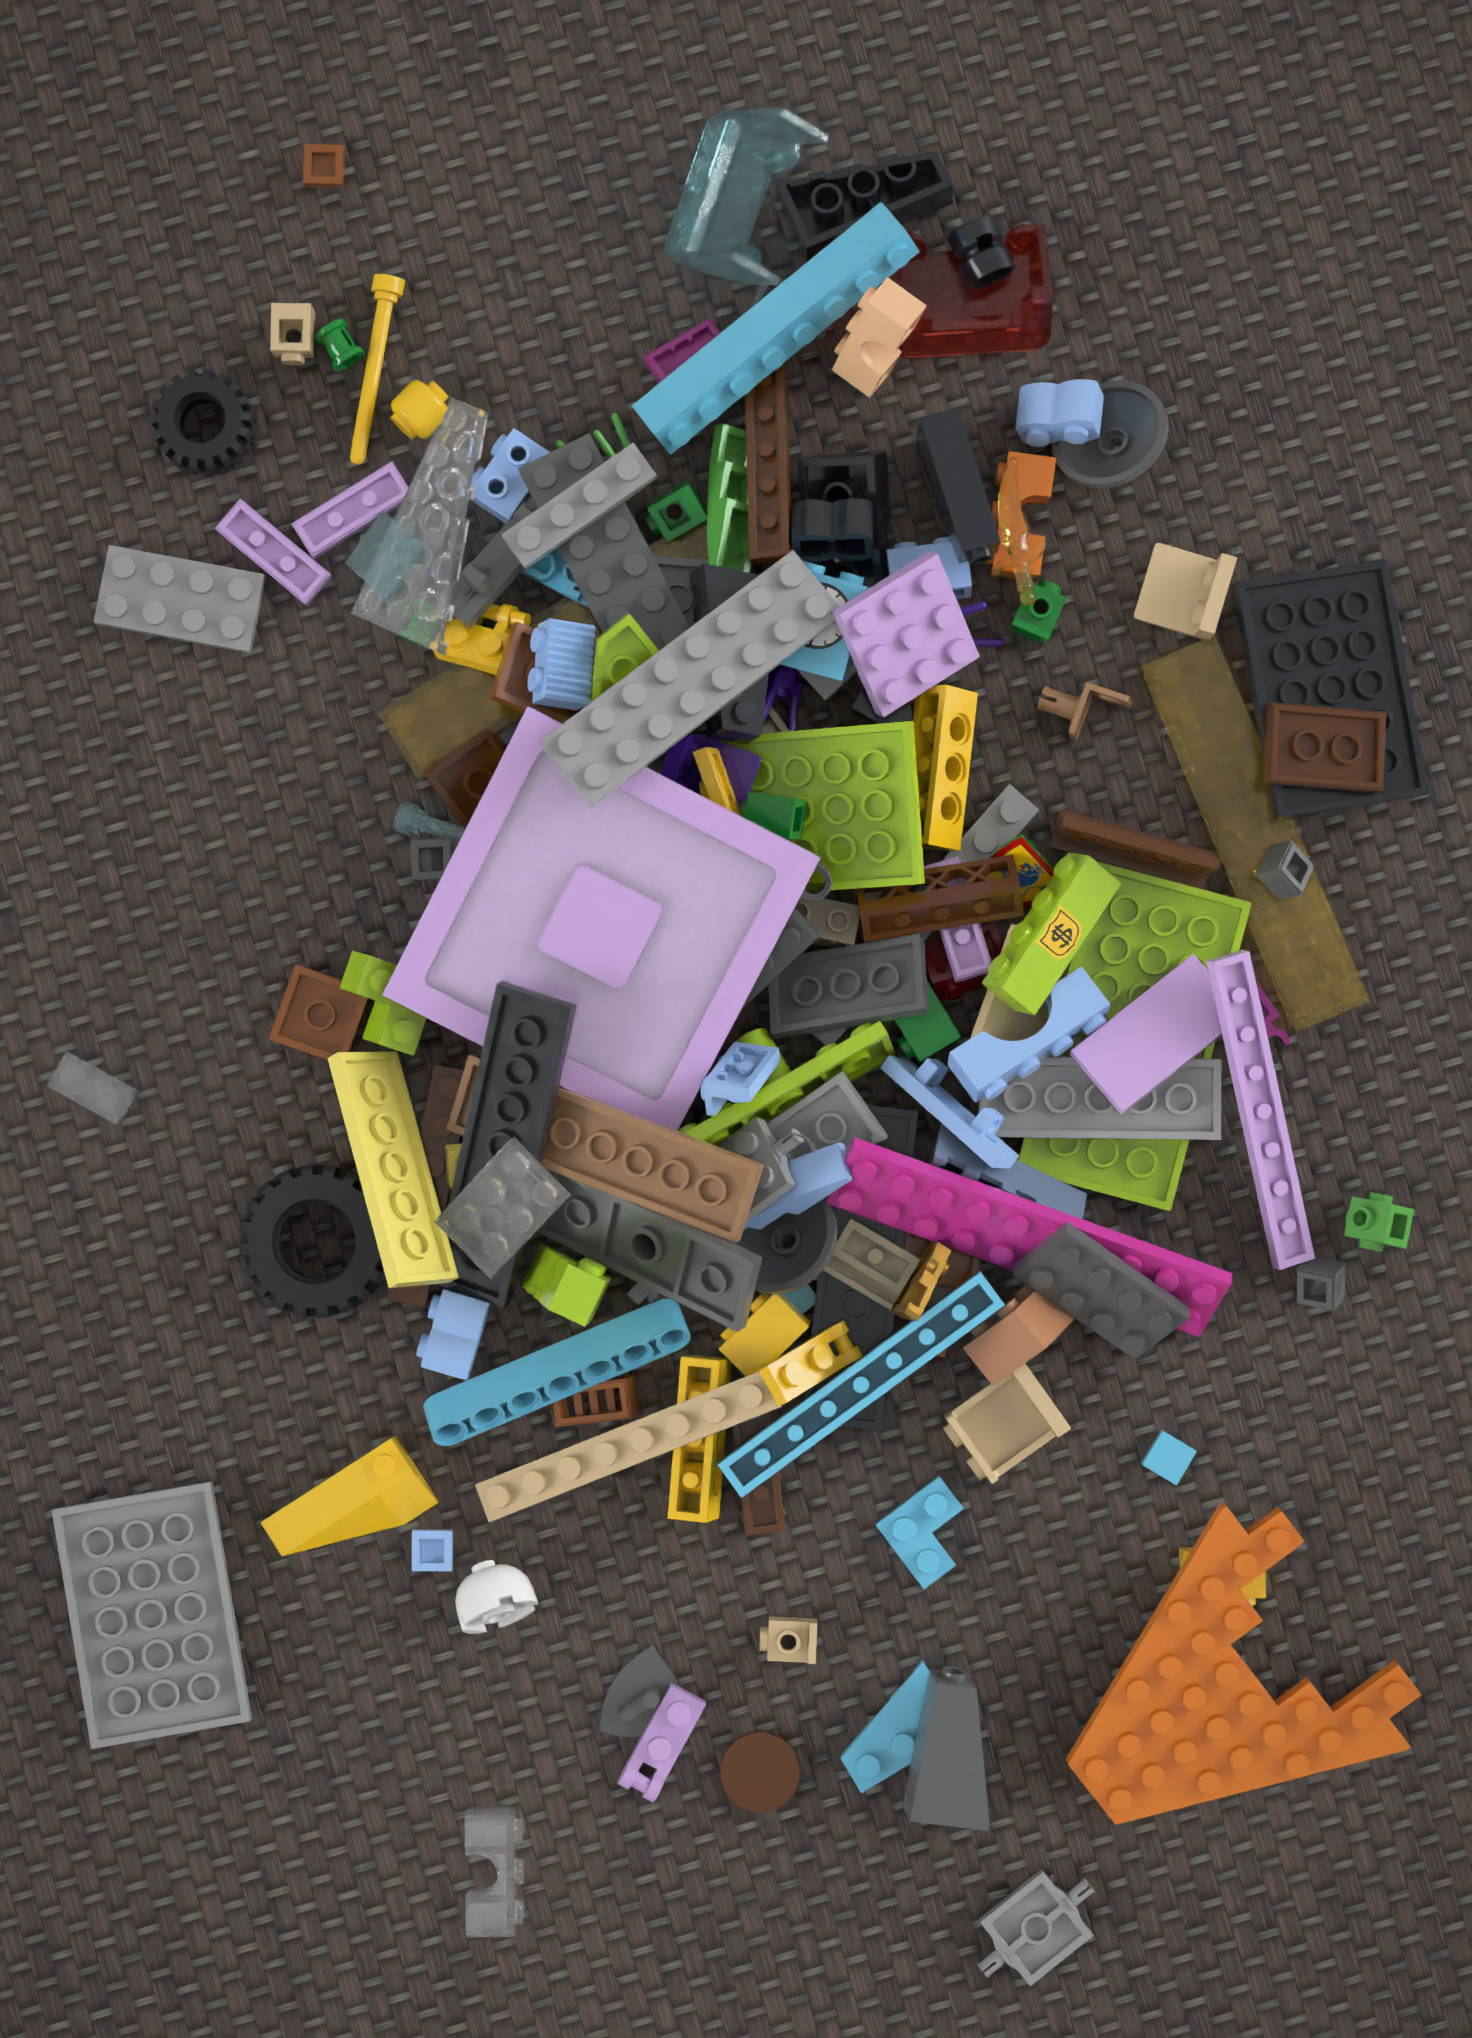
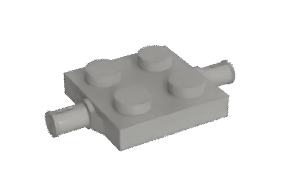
(758, 1144)
(1035, 1927)

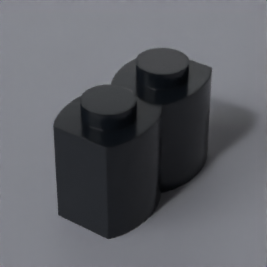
(832, 530)

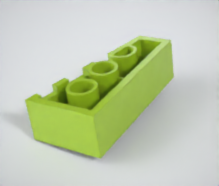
(566, 1284)

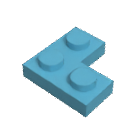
(911, 1527)

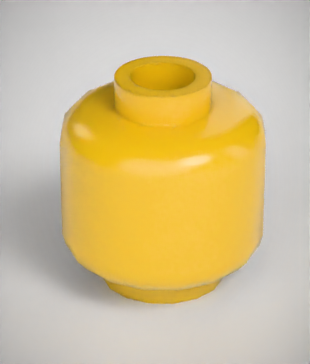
(419, 409)

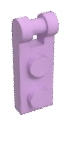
(662, 1741)

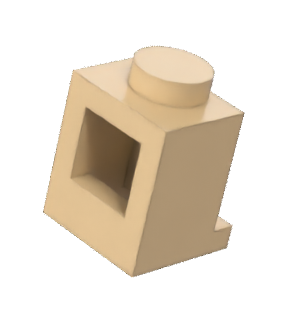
(285, 320)
(801, 1628)

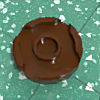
(760, 1771)

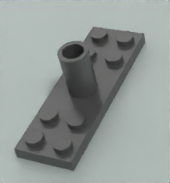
(658, 1252)

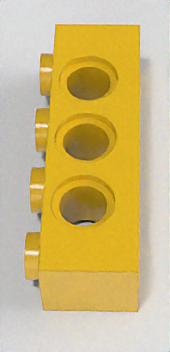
(943, 755)
(695, 1469)

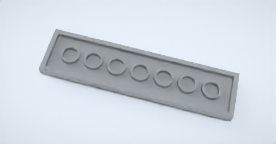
(690, 679)

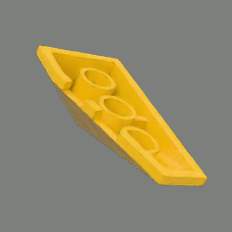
(361, 1499)

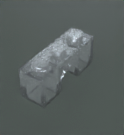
(494, 1835)

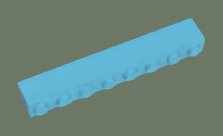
(776, 328)
(860, 1384)

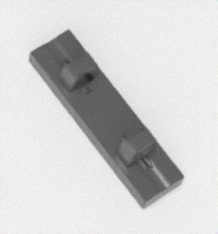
(488, 574)

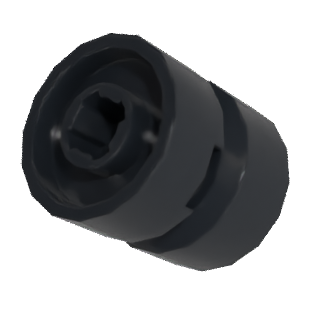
(991, 262)

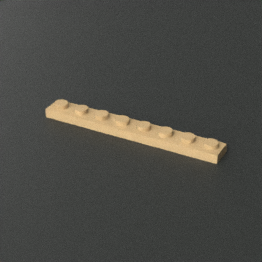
(626, 1446)

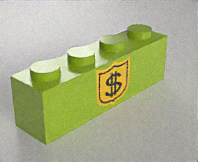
(1051, 933)

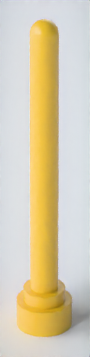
(387, 291)

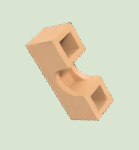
(875, 336)

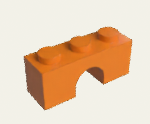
(1034, 485)

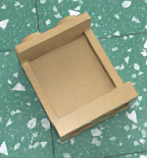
(1005, 1423)

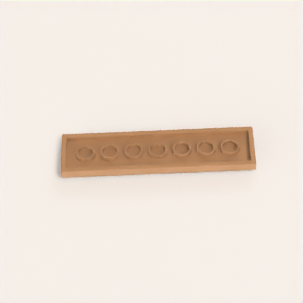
(639, 1160)

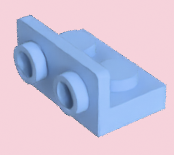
(738, 1075)

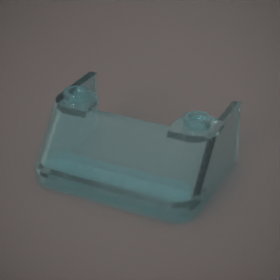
(728, 188)

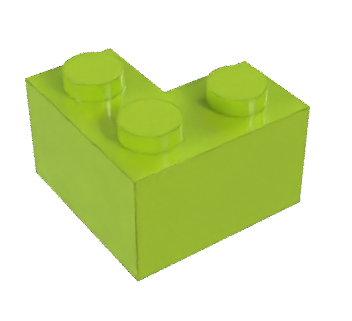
(389, 1021)

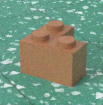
(1017, 1334)

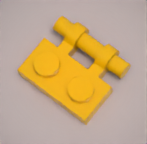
(481, 646)

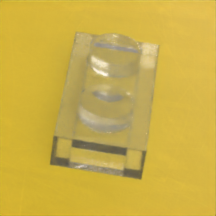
(92, 1088)

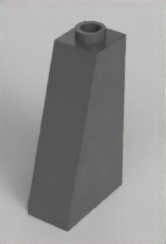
(947, 1760)

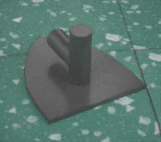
(635, 1694)

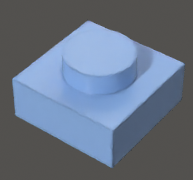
(432, 1549)

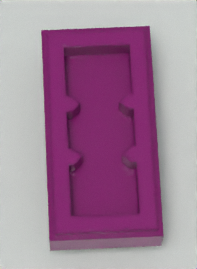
(677, 351)

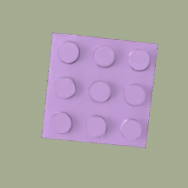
(906, 633)

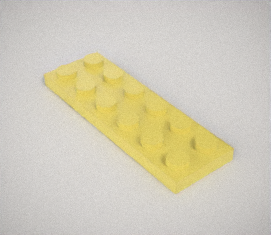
(392, 1168)

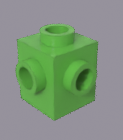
(1378, 1222)

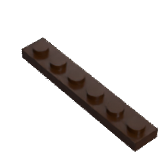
(768, 469)
(434, 1137)

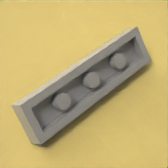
(579, 506)

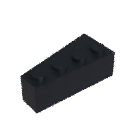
(830, 203)
(743, 716)

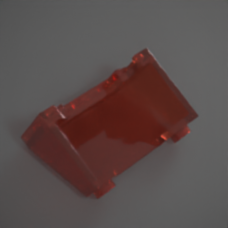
(992, 319)

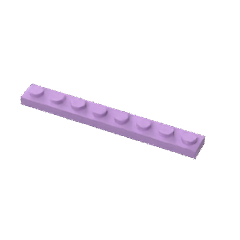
(1260, 1109)

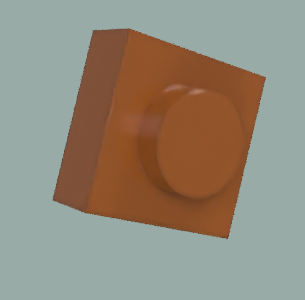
(324, 166)

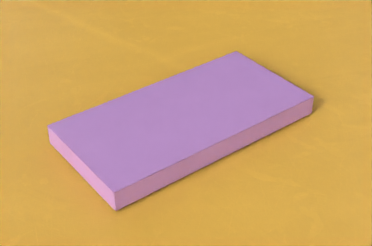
(1152, 1036)

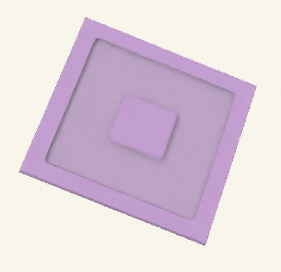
(630, 909)

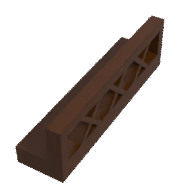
(941, 904)

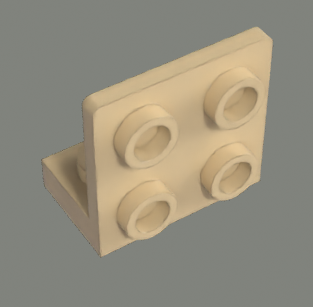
(1184, 591)

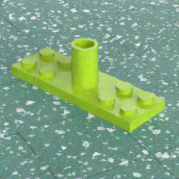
(784, 1088)

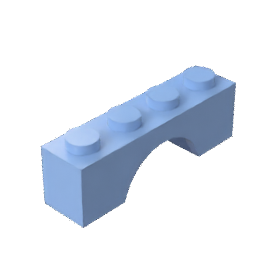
(988, 1063)

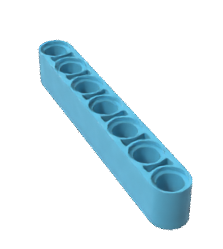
(556, 1372)

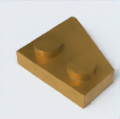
(918, 1289)

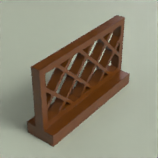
(1133, 849)

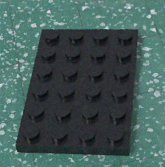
(1332, 644)

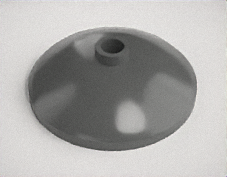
(1130, 419)
(790, 1269)

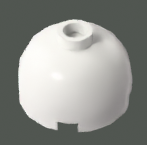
(493, 1596)

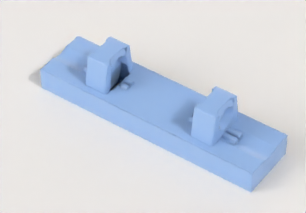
(974, 1131)

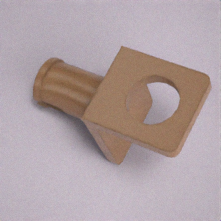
(1077, 707)

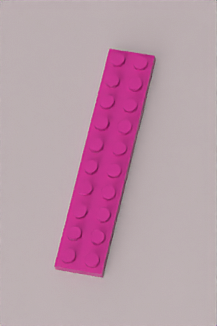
(1003, 1225)

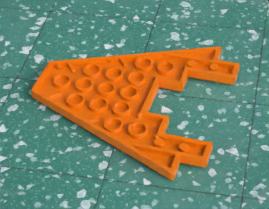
(1192, 1716)

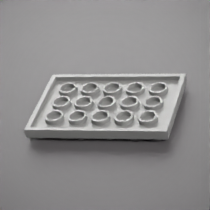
(151, 1615)

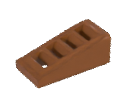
(628, 1397)

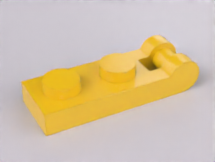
(809, 1363)

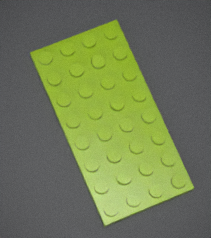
(1130, 948)

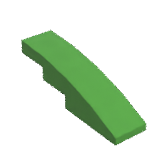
(728, 500)

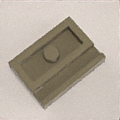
(871, 1263)

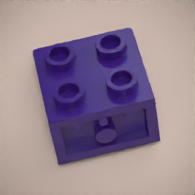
(739, 764)

